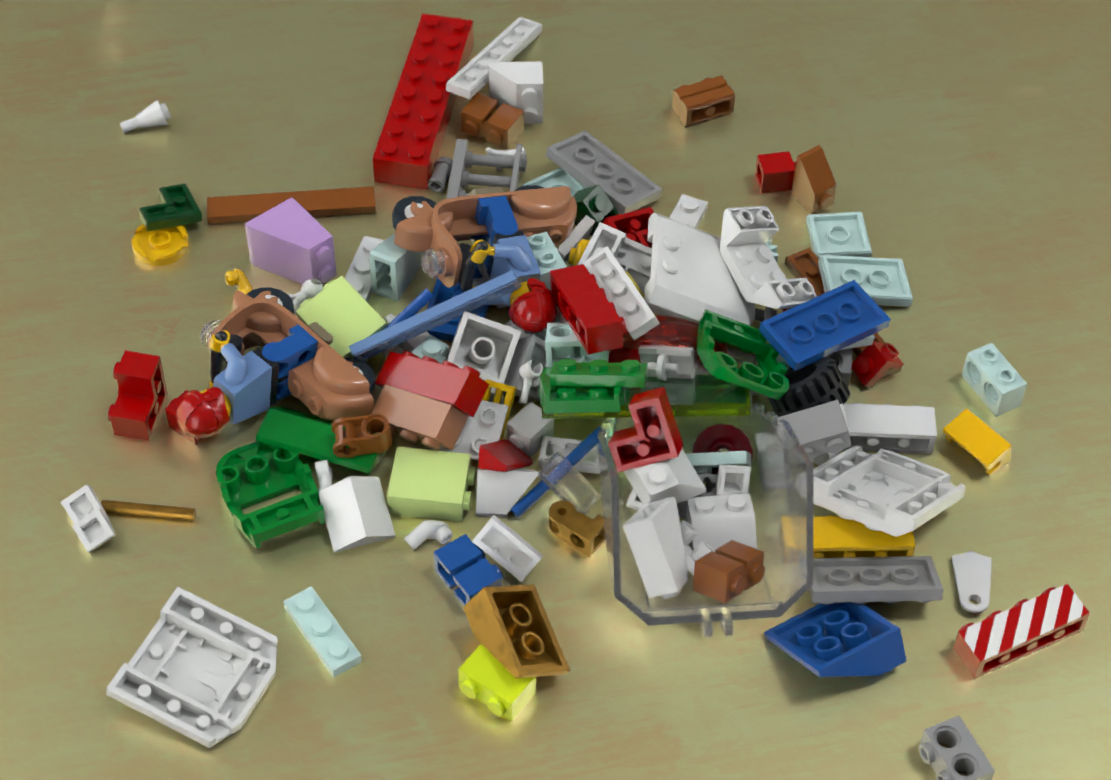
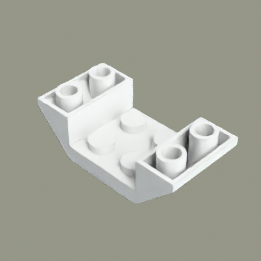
(752, 262)

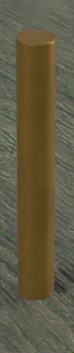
(149, 510)

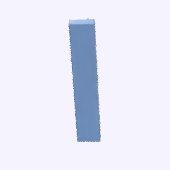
(435, 316)

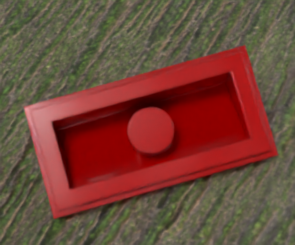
(502, 457)

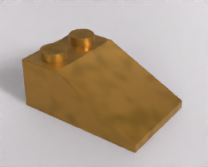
(516, 630)

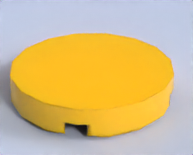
(161, 245)

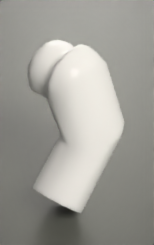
(429, 530)

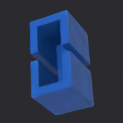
(465, 566)

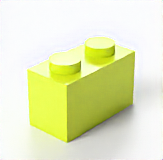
(494, 685)

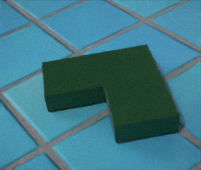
(176, 210)

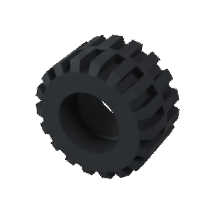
(811, 387)

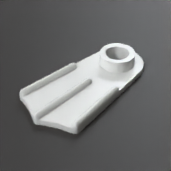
(972, 580)

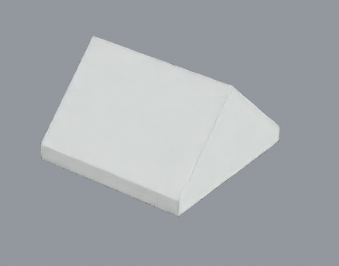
(356, 512)

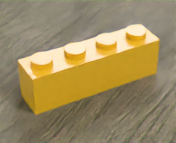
(849, 538)

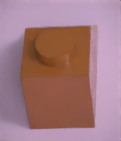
(813, 181)

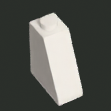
(658, 547)

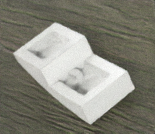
(88, 518)

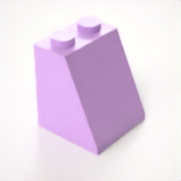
(291, 244)

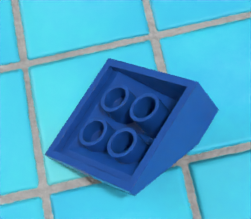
(841, 640)

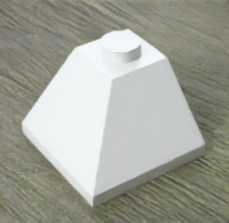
(666, 479)

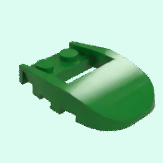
(763, 379)
(569, 401)
(261, 473)

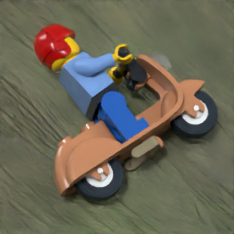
(498, 230)
(292, 362)

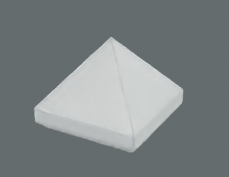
(733, 479)

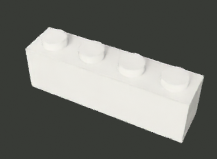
(891, 427)

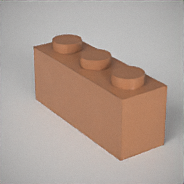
(420, 418)

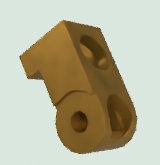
(576, 528)

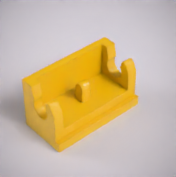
(979, 441)

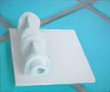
(481, 429)

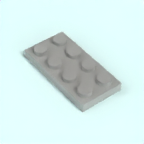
(596, 164)
(875, 580)

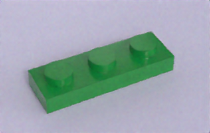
(599, 373)

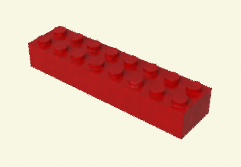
(421, 103)

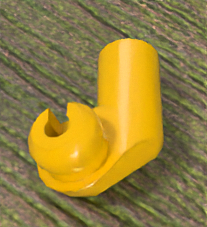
(239, 279)

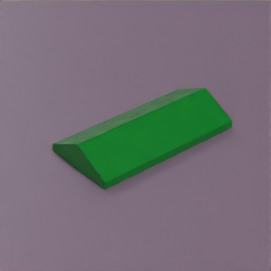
(309, 437)

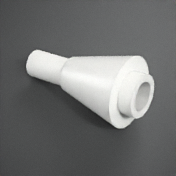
(153, 115)

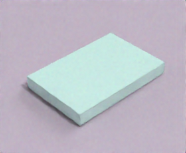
(879, 277)

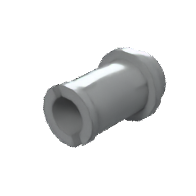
(440, 175)

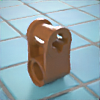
(360, 435)

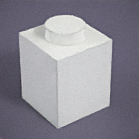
(528, 428)

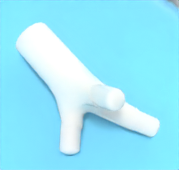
(505, 153)

